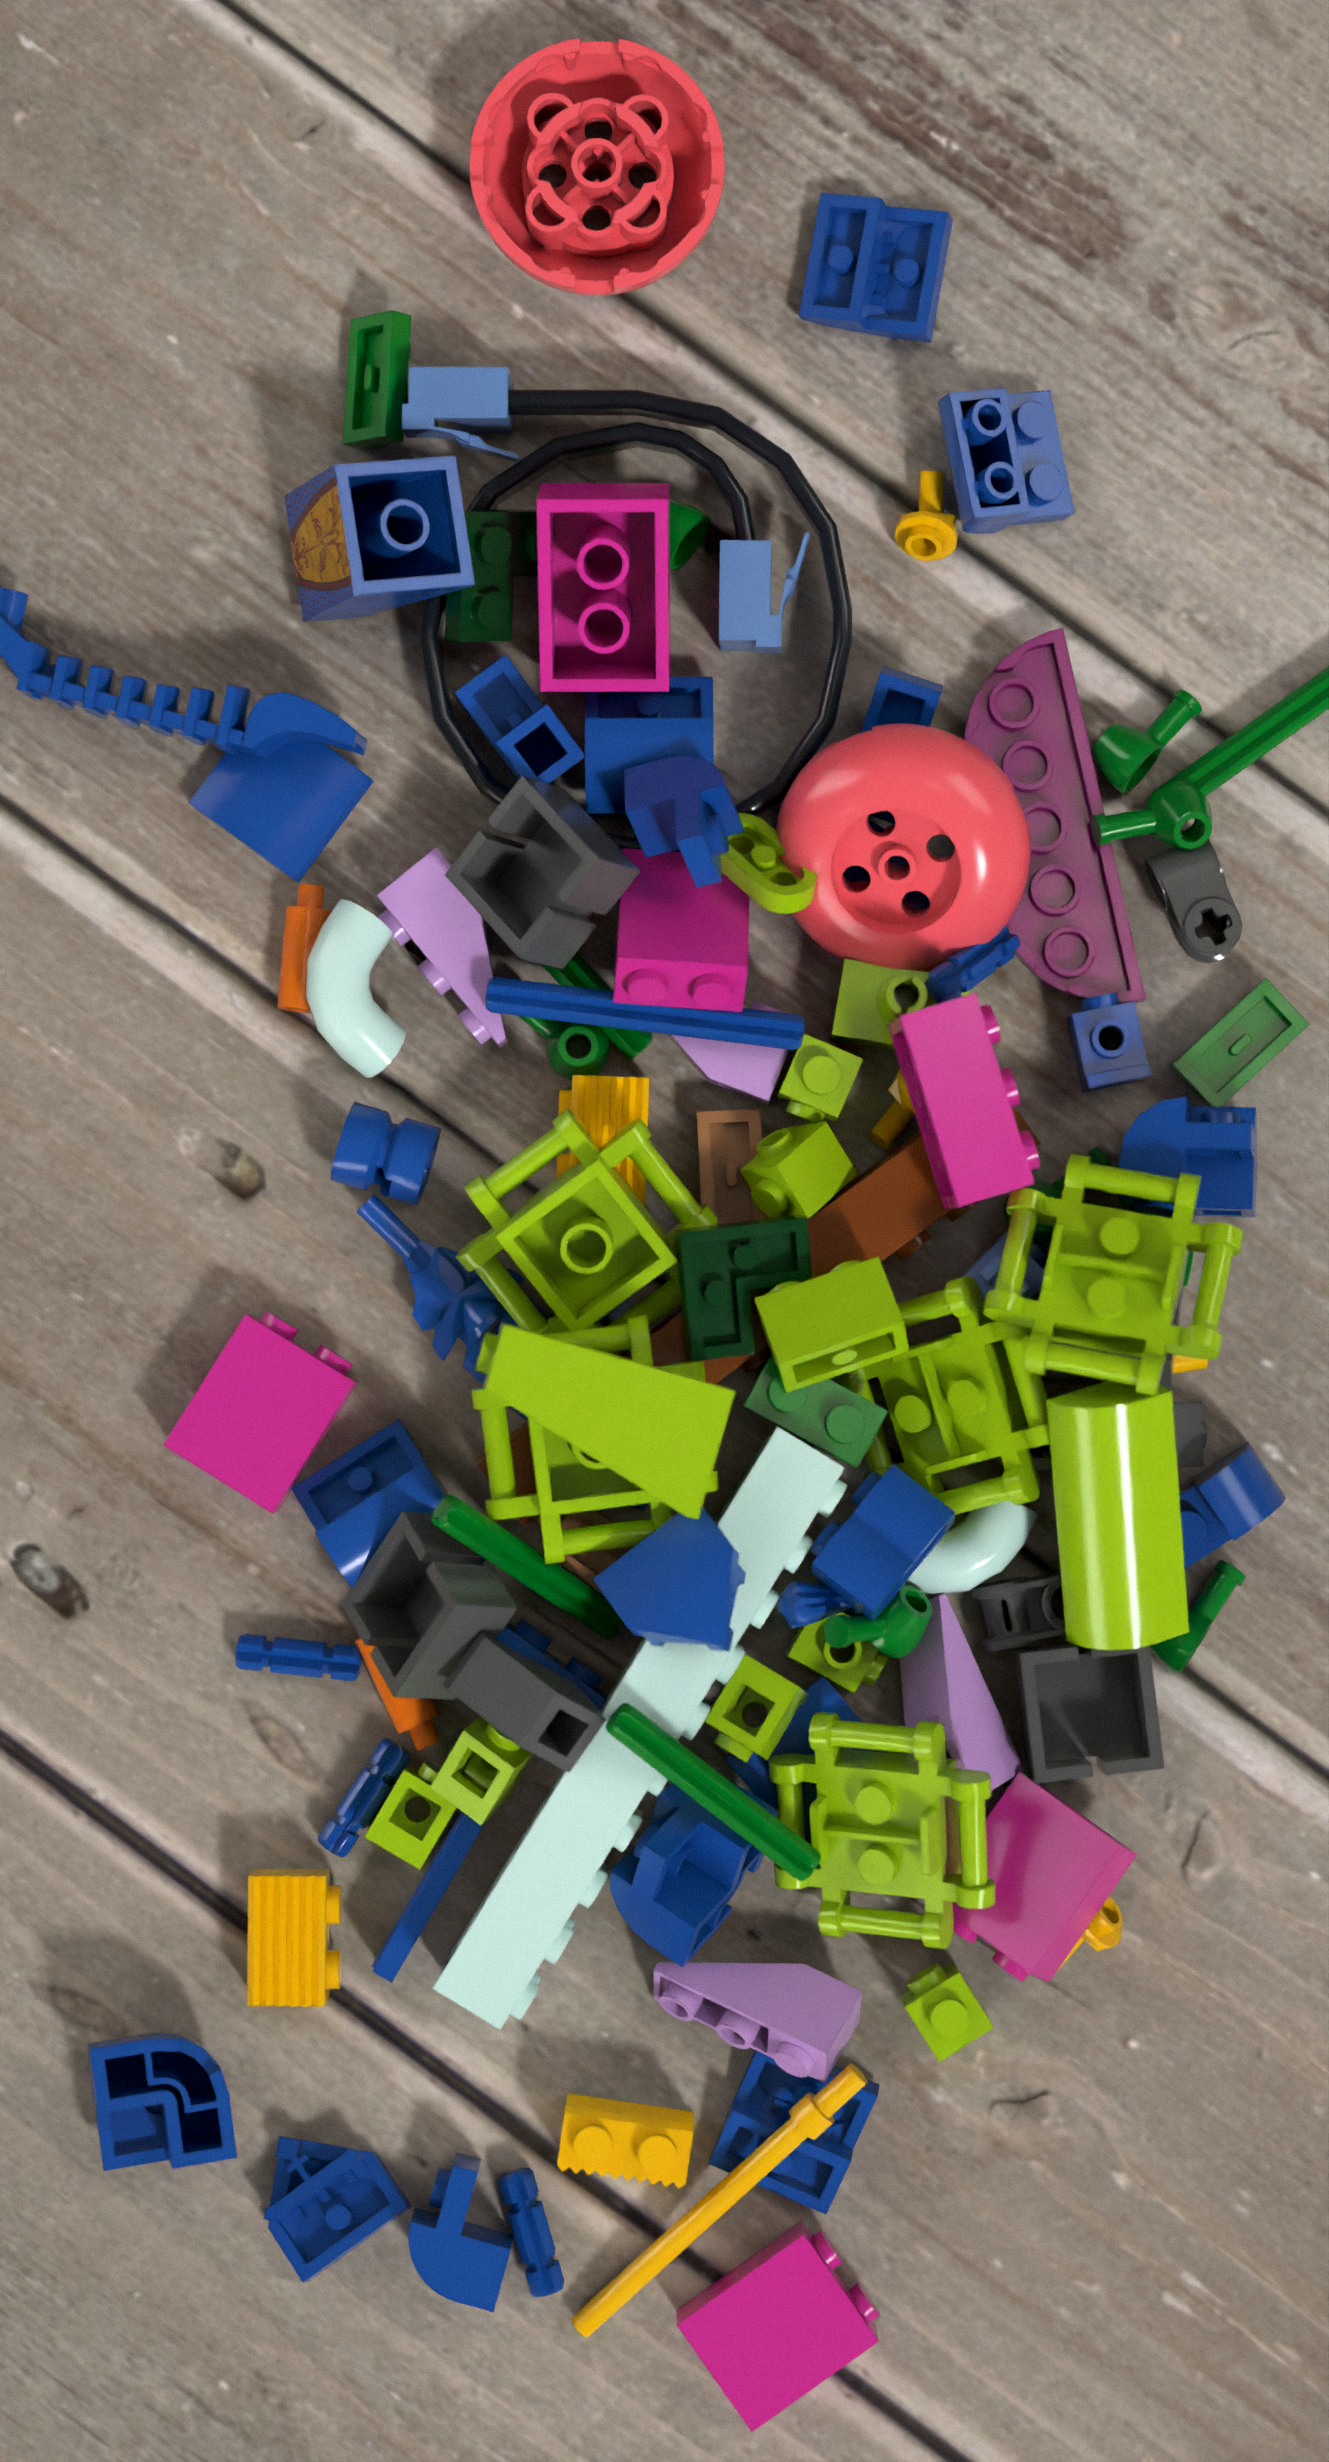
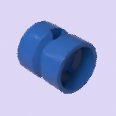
(385, 1153)

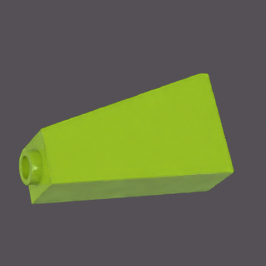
(622, 1412)

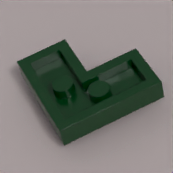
(500, 549)
(722, 1266)

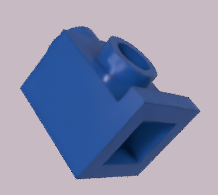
(1096, 1065)

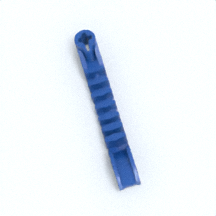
(271, 723)

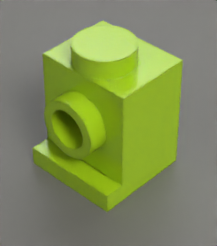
(814, 1652)
(751, 1686)
(481, 1771)
(400, 1832)

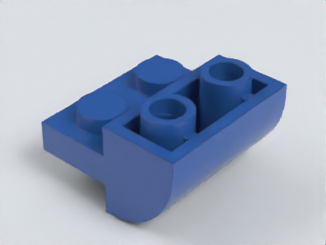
(1005, 459)
(640, 729)
(364, 1493)

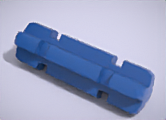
(970, 966)
(298, 1657)
(364, 1797)
(531, 2232)

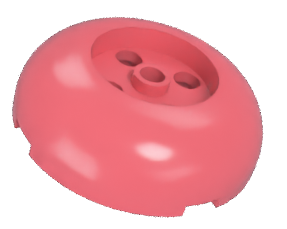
(541, 120)
(931, 788)

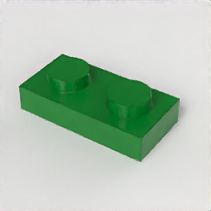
(376, 379)
(1239, 1045)
(818, 1414)

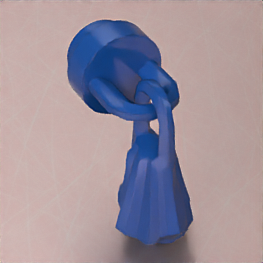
(810, 1603)

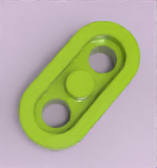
(759, 872)

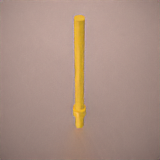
(808, 2119)

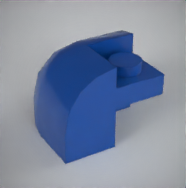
(1197, 1141)
(682, 1875)
(159, 2102)

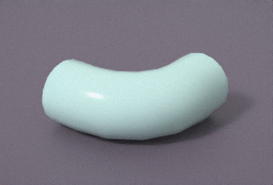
(341, 990)
(975, 1549)

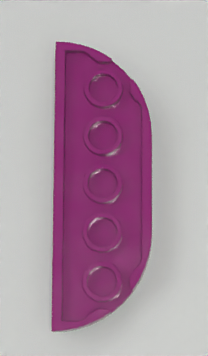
(1073, 903)

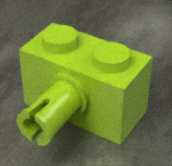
(873, 998)
(832, 1324)

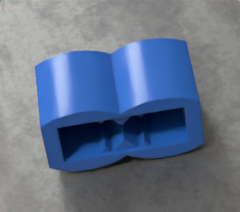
(881, 1541)

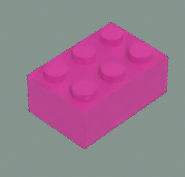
(604, 587)
(963, 1101)

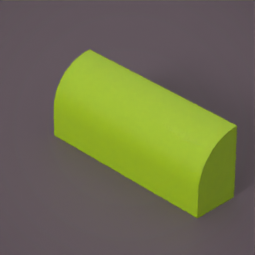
(1118, 1516)

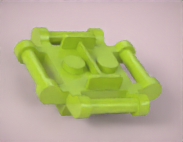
(583, 1234)
(1113, 1276)
(960, 1402)
(567, 1476)
(887, 1826)

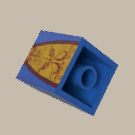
(378, 537)

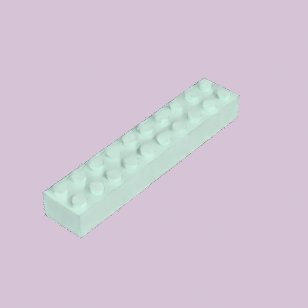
(597, 1802)

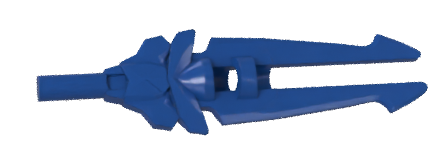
(446, 1294)

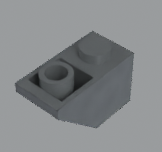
(526, 1701)

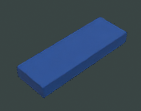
(426, 1897)

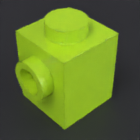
(818, 1081)
(797, 1170)
(945, 2009)

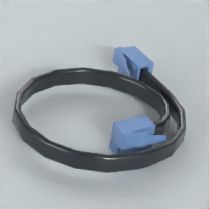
(482, 400)

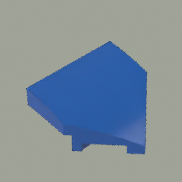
(677, 1584)
(328, 2202)

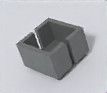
(547, 890)
(425, 1606)
(1087, 1708)

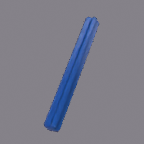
(598, 1009)

